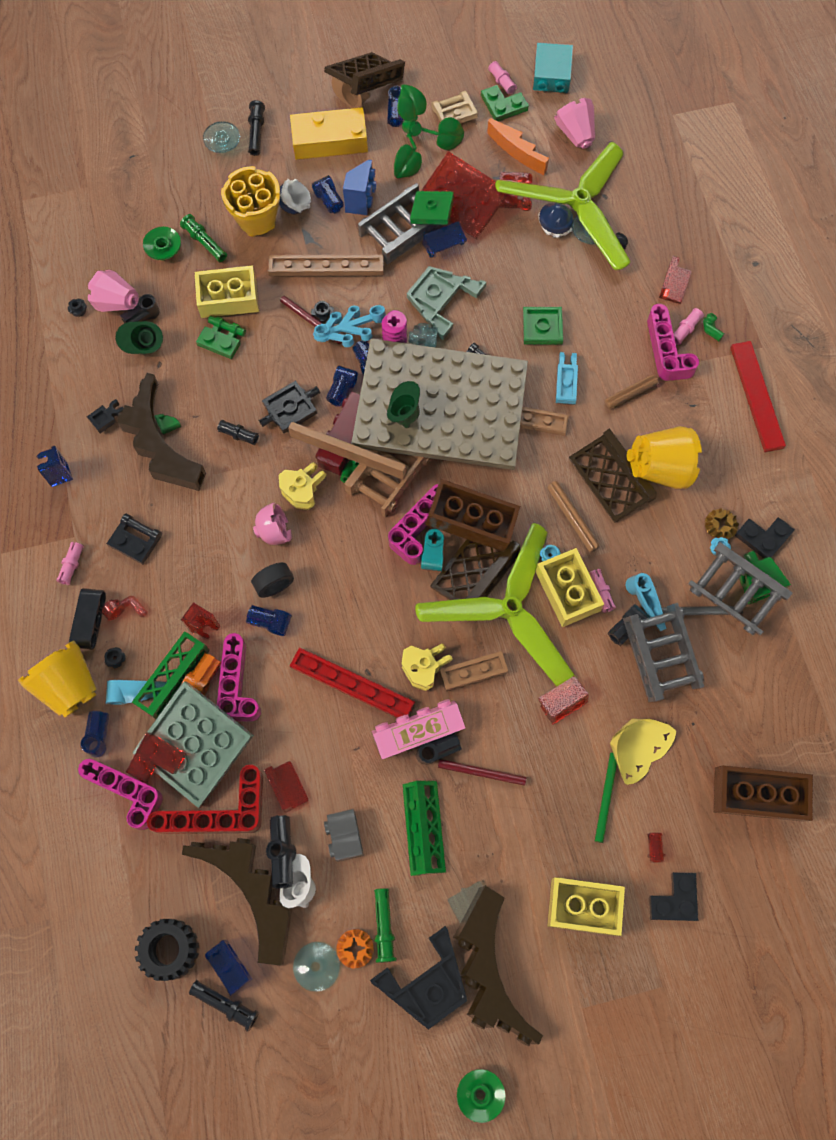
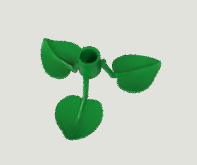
(410, 105)

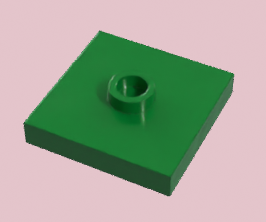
(432, 207)
(542, 325)

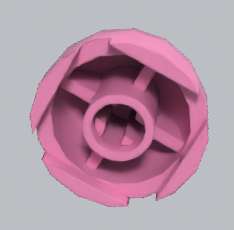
(271, 525)

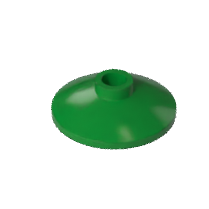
(159, 237)
(481, 1109)

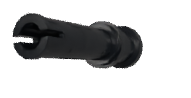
(255, 120)
(233, 1010)

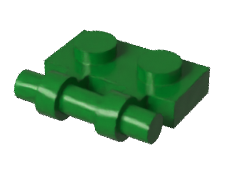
(218, 342)

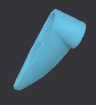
(646, 595)
(124, 691)

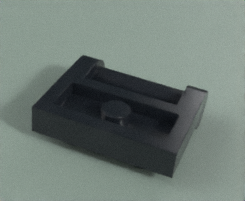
(130, 544)

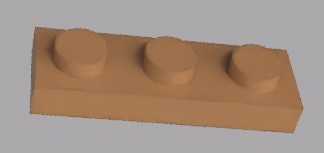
(473, 671)

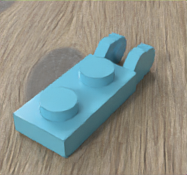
(567, 380)

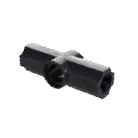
(281, 852)

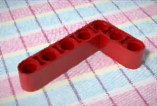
(217, 816)

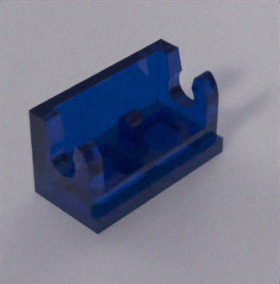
(444, 238)
(56, 468)
(228, 966)

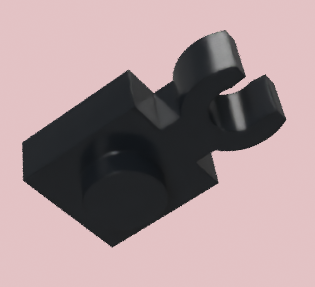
(104, 418)

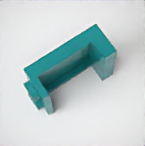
(553, 67)

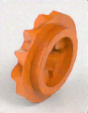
(362, 940)

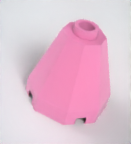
(577, 122)
(111, 292)

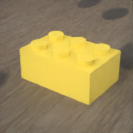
(226, 291)
(569, 587)
(586, 906)

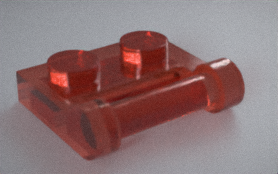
(512, 201)

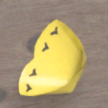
(635, 746)

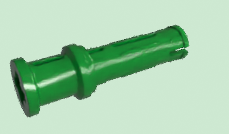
(198, 232)
(384, 934)

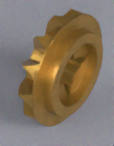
(712, 524)

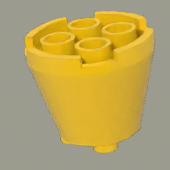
(252, 199)
(666, 457)
(61, 680)

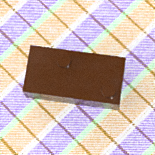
(472, 515)
(763, 793)

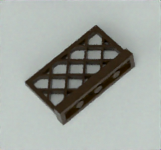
(367, 72)
(618, 455)
(488, 580)

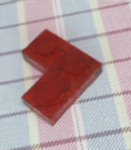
(154, 752)

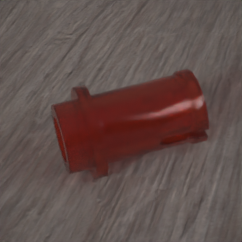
(655, 847)

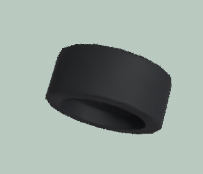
(272, 579)

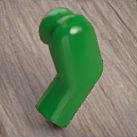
(710, 327)
(348, 470)

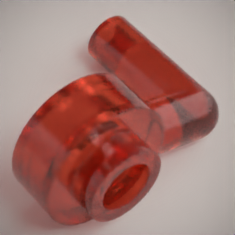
(114, 608)

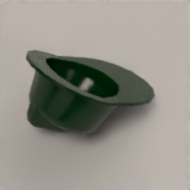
(139, 337)
(404, 404)

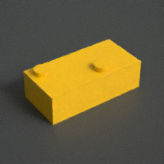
(329, 133)

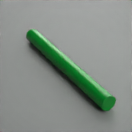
(606, 799)

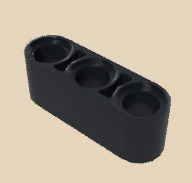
(87, 618)

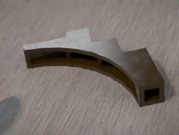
(165, 462)
(271, 920)
(481, 969)

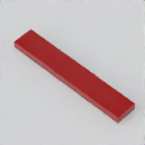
(758, 396)
(351, 684)

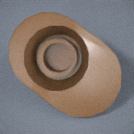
(343, 92)

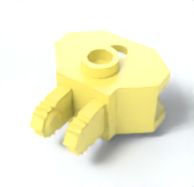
(299, 487)
(425, 663)

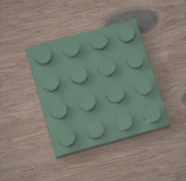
(205, 735)

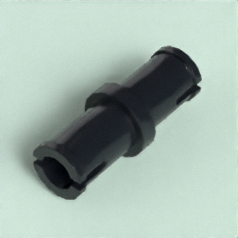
(238, 432)

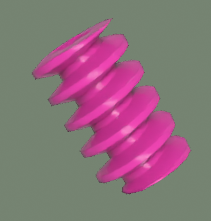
(394, 327)

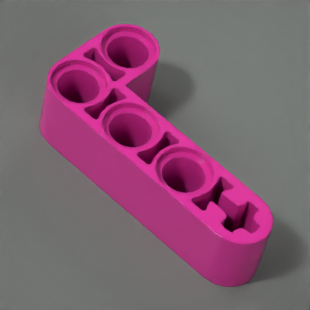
(667, 342)
(409, 534)
(235, 676)
(119, 787)

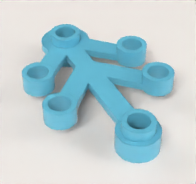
(326, 331)

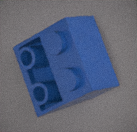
(358, 189)

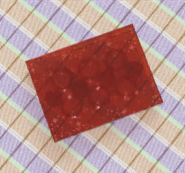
(474, 193)

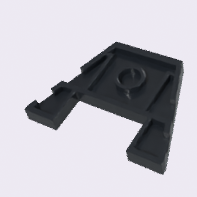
(432, 993)

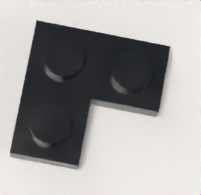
(764, 542)
(682, 903)

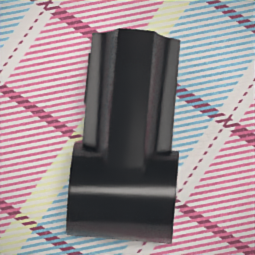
(141, 312)
(618, 632)
(440, 748)

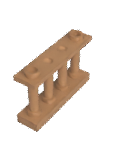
(356, 481)

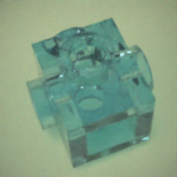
(424, 331)

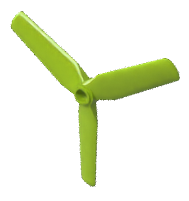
(581, 202)
(522, 623)

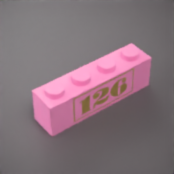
(418, 729)

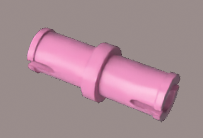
(502, 77)
(687, 325)
(70, 563)
(603, 590)

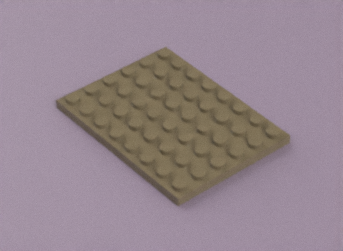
(465, 404)

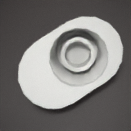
(303, 886)

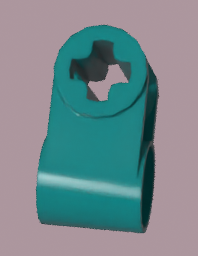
(433, 553)

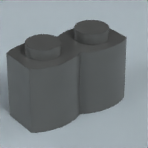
(344, 835)

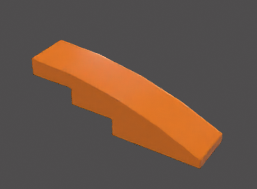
(521, 150)

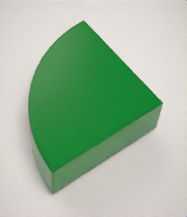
(167, 423)

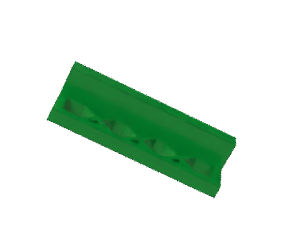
(174, 682)
(419, 828)

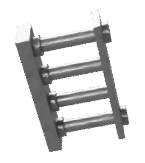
(406, 239)
(759, 580)
(648, 667)

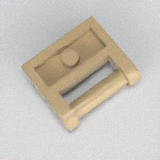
(462, 111)

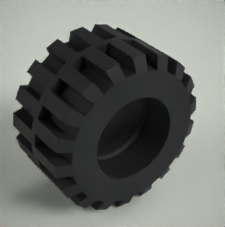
(147, 949)

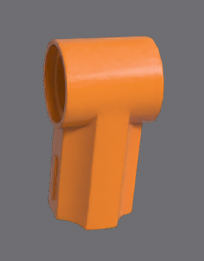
(203, 673)

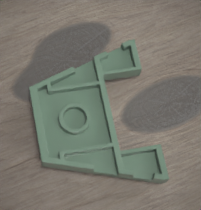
(434, 292)

